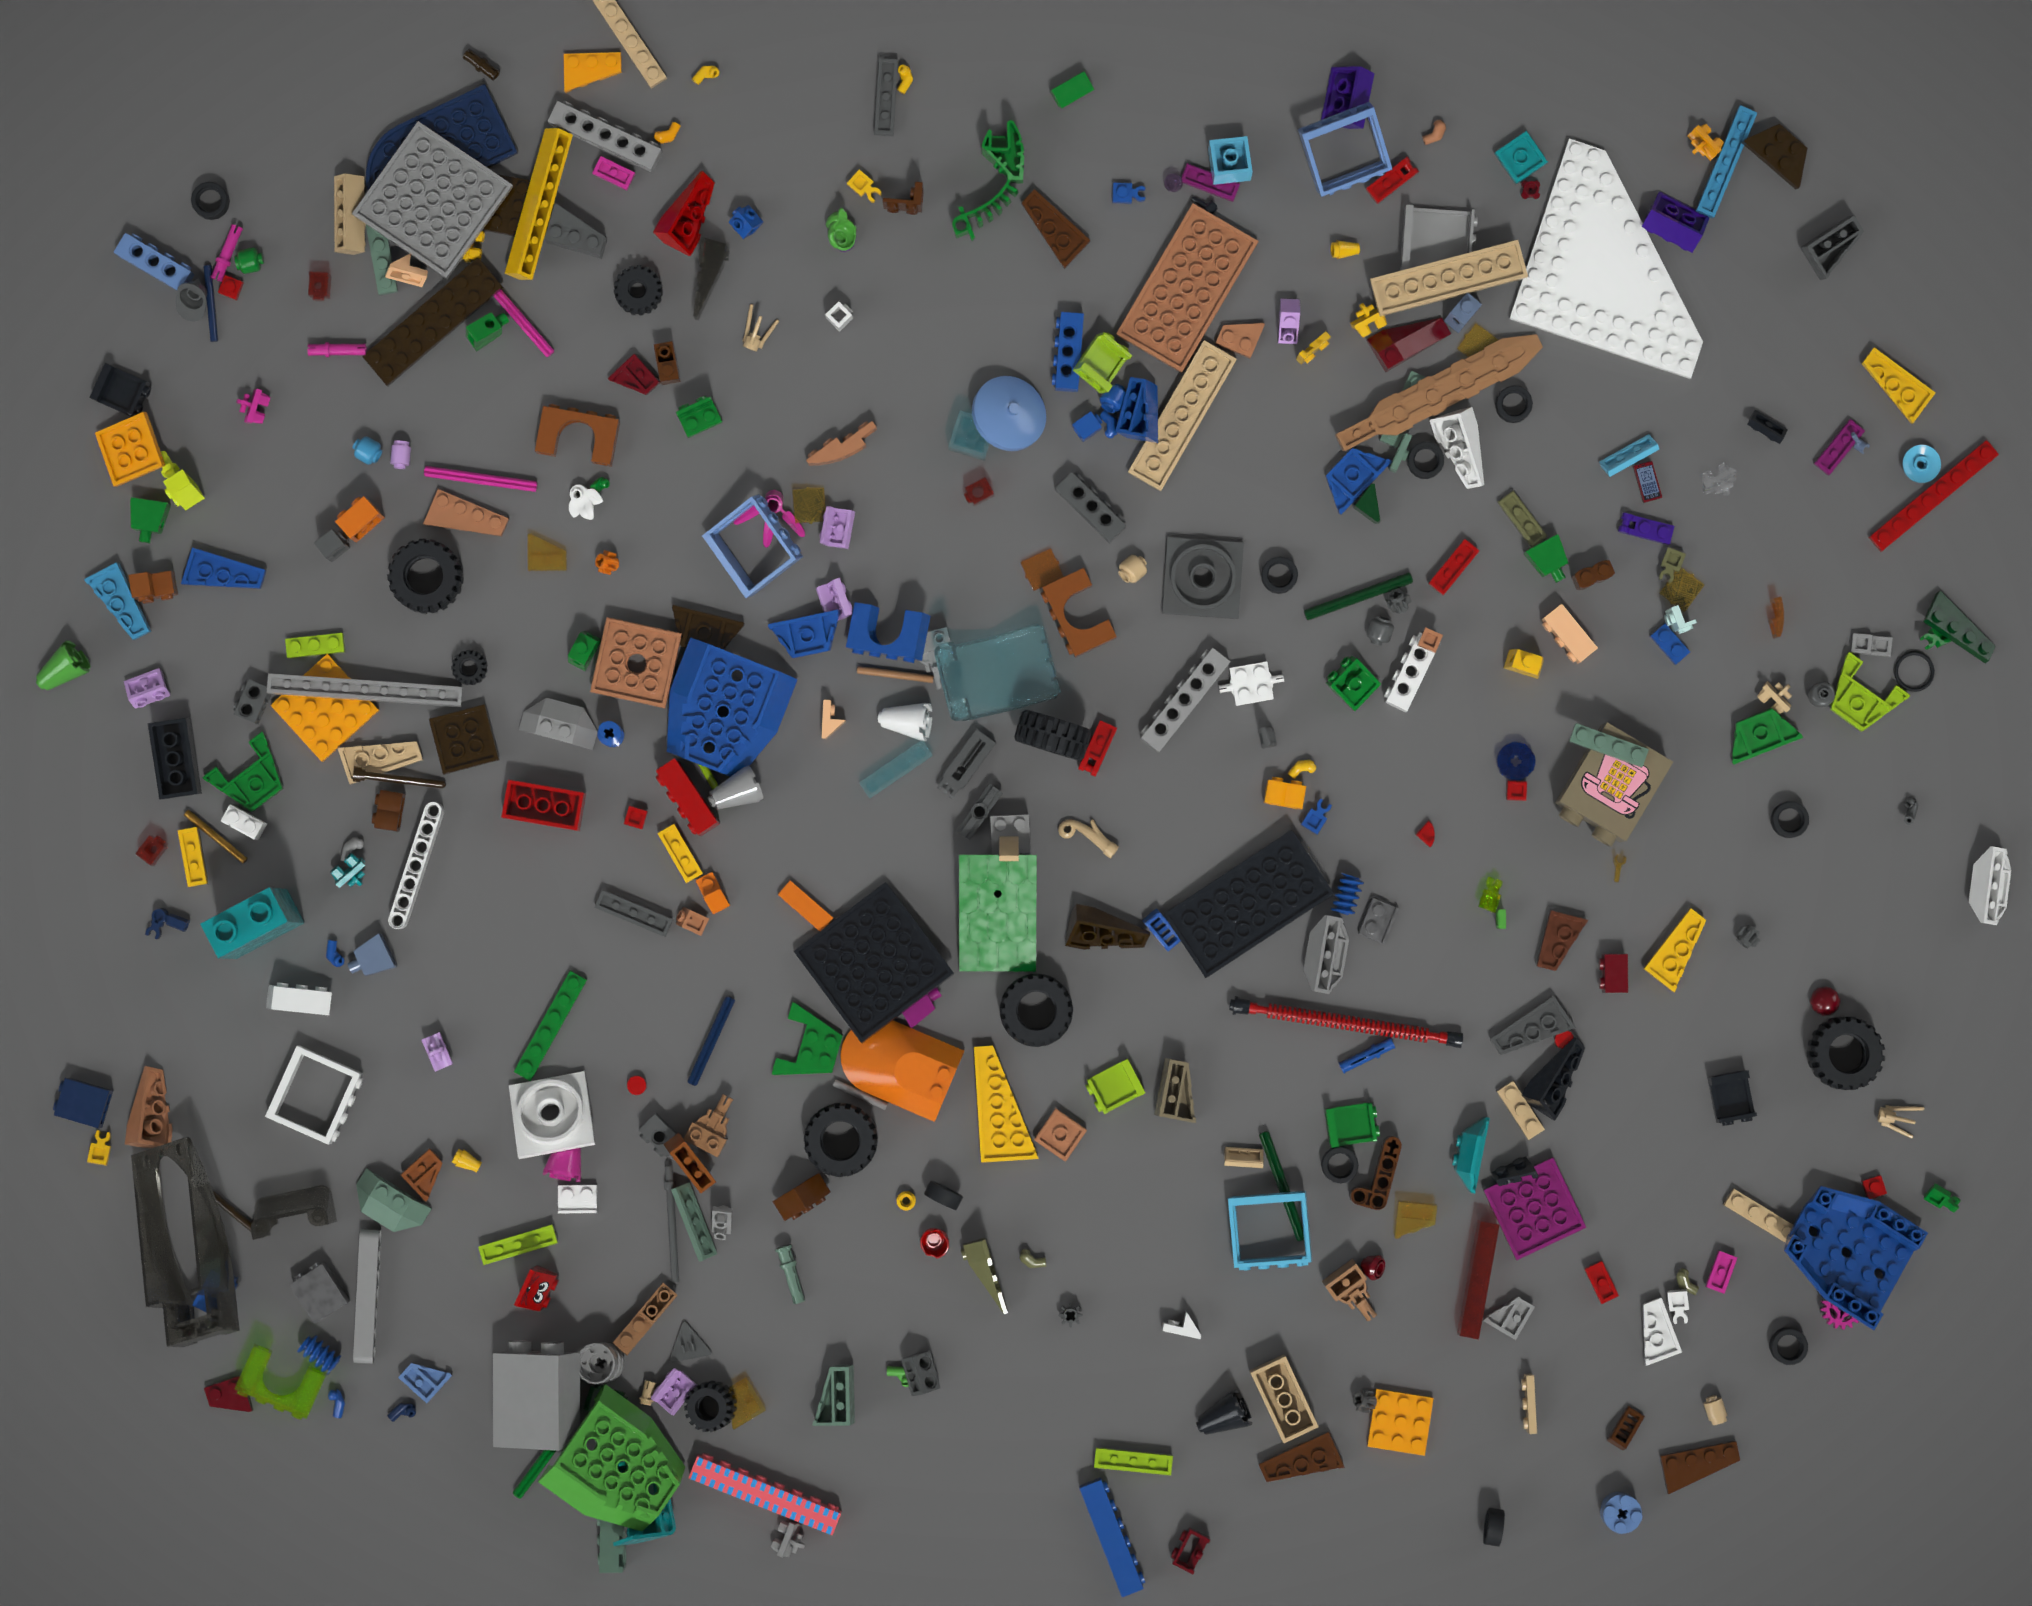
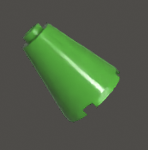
(63, 667)

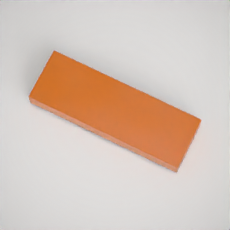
(805, 906)

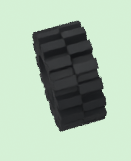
(461, 659)

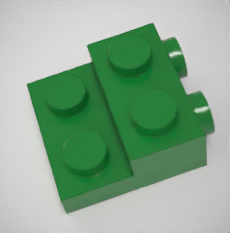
(1352, 682)

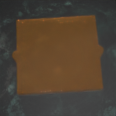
(1042, 569)

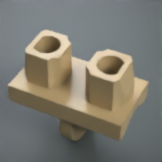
(1781, 703)

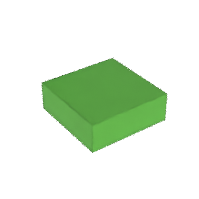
(1501, 919)

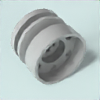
(590, 1363)

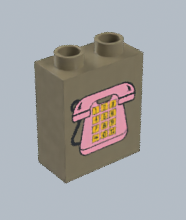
(1610, 791)

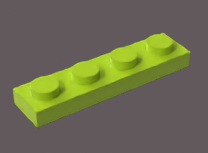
(518, 1244)
(1133, 1461)

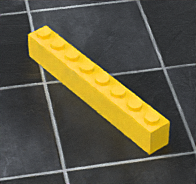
(538, 204)

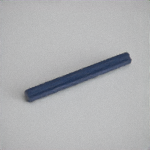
(711, 1041)

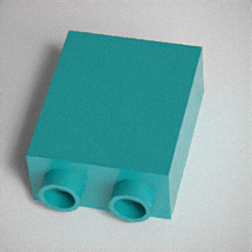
(252, 923)

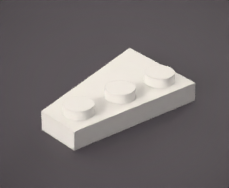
(1659, 1335)

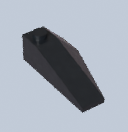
(1549, 1085)

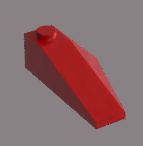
(682, 221)

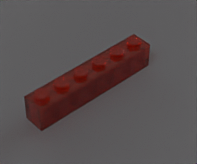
(1478, 1279)

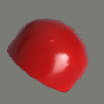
(934, 1242)

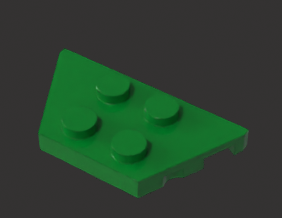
(1761, 734)

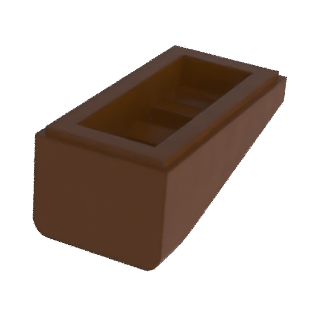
(1627, 1438)

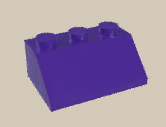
(1347, 89)
(1675, 222)

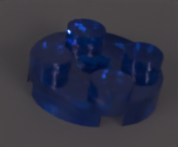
(1509, 752)

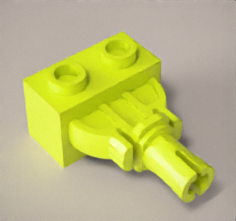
(179, 484)

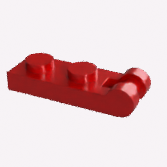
(1391, 180)
(1098, 747)

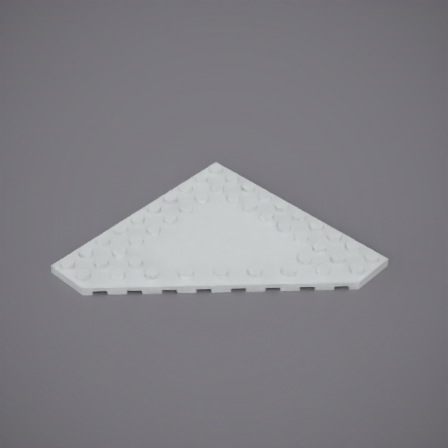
(1600, 274)

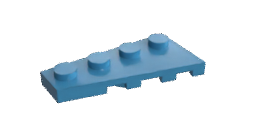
(115, 592)

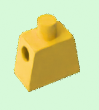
(1524, 663)

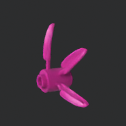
(775, 507)

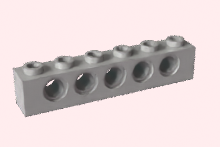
(647, 161)
(1219, 664)

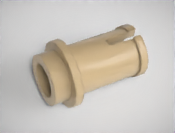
(647, 1392)

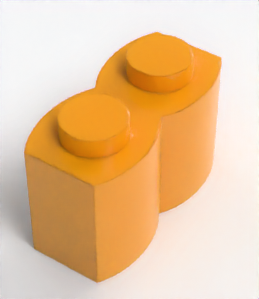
(1285, 794)

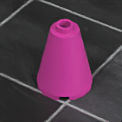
(564, 1165)

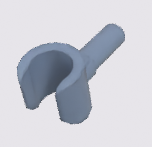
(1859, 443)

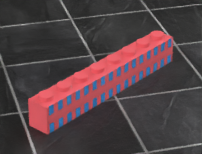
(765, 1494)

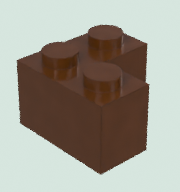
(802, 1198)

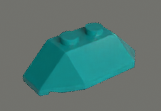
(1470, 1153)

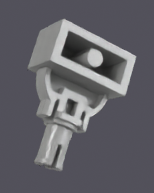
(934, 639)

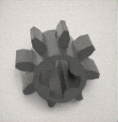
(1398, 601)
(1748, 936)
(1070, 1320)
(1364, 1400)

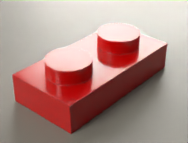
(1601, 1282)

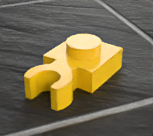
(862, 185)
(100, 1152)

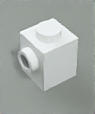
(839, 316)

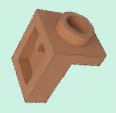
(691, 921)

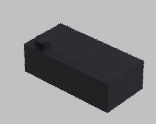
(174, 758)

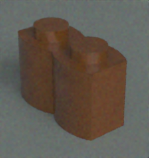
(1588, 576)
(388, 810)

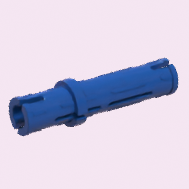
(1367, 1055)

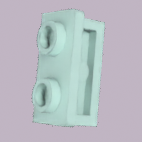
(1676, 621)

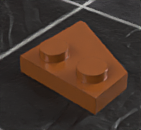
(423, 1173)

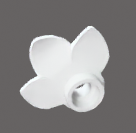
(584, 504)

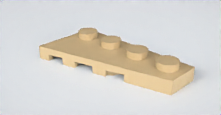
(379, 757)

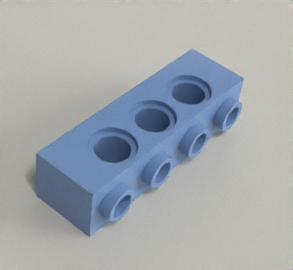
(126, 251)

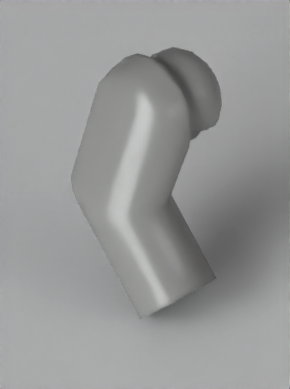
(350, 846)

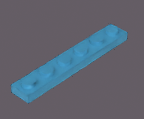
(1726, 162)

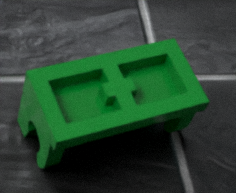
(1072, 90)

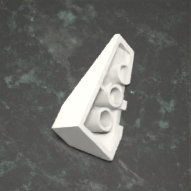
(1460, 439)

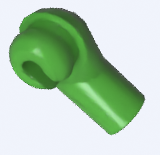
(899, 1372)

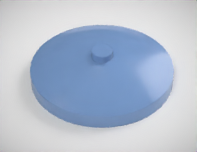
(1009, 413)

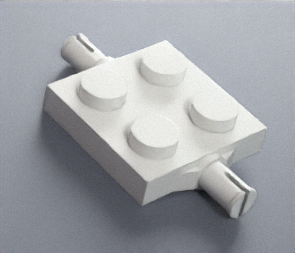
(1251, 683)

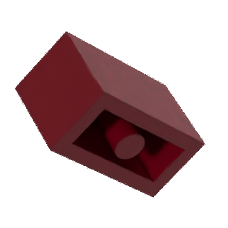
(1614, 973)

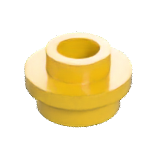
(901, 1205)

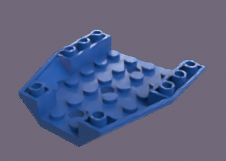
(753, 703)
(1875, 1240)

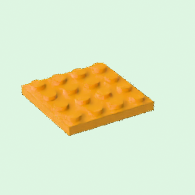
(324, 721)

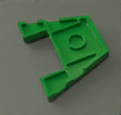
(255, 783)
(817, 1049)

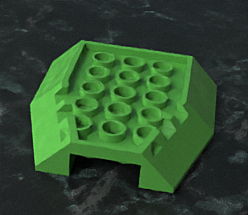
(591, 1477)

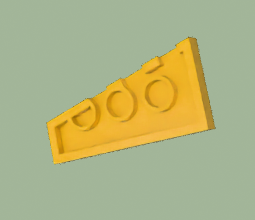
(1672, 956)

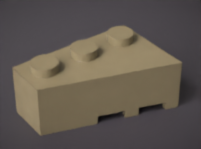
(1175, 1092)

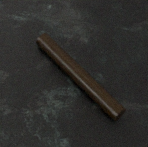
(232, 1211)

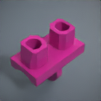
(257, 398)

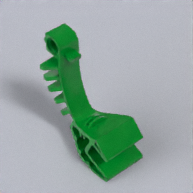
(1008, 157)

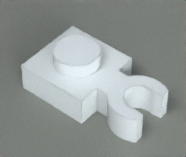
(1678, 1302)

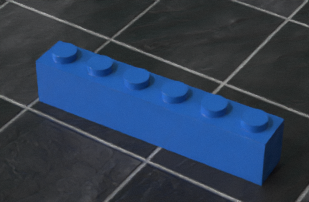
(1111, 1537)

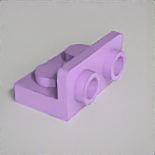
(146, 688)

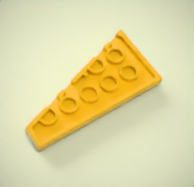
(1000, 1121)

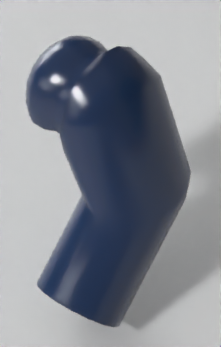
(402, 1409)

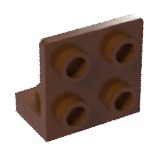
(910, 206)

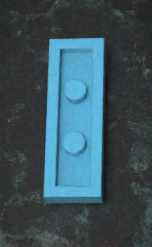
(1629, 455)

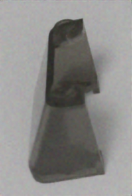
(314, 1201)

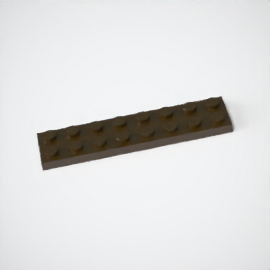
(432, 322)

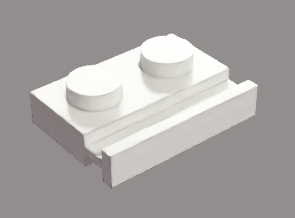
(577, 1198)

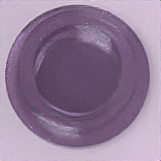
(1173, 182)

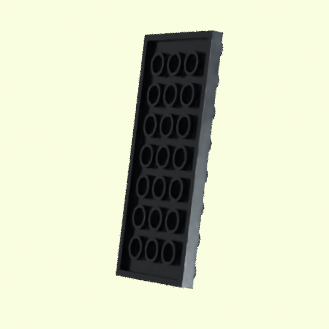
(1248, 904)

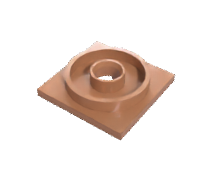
(618, 644)

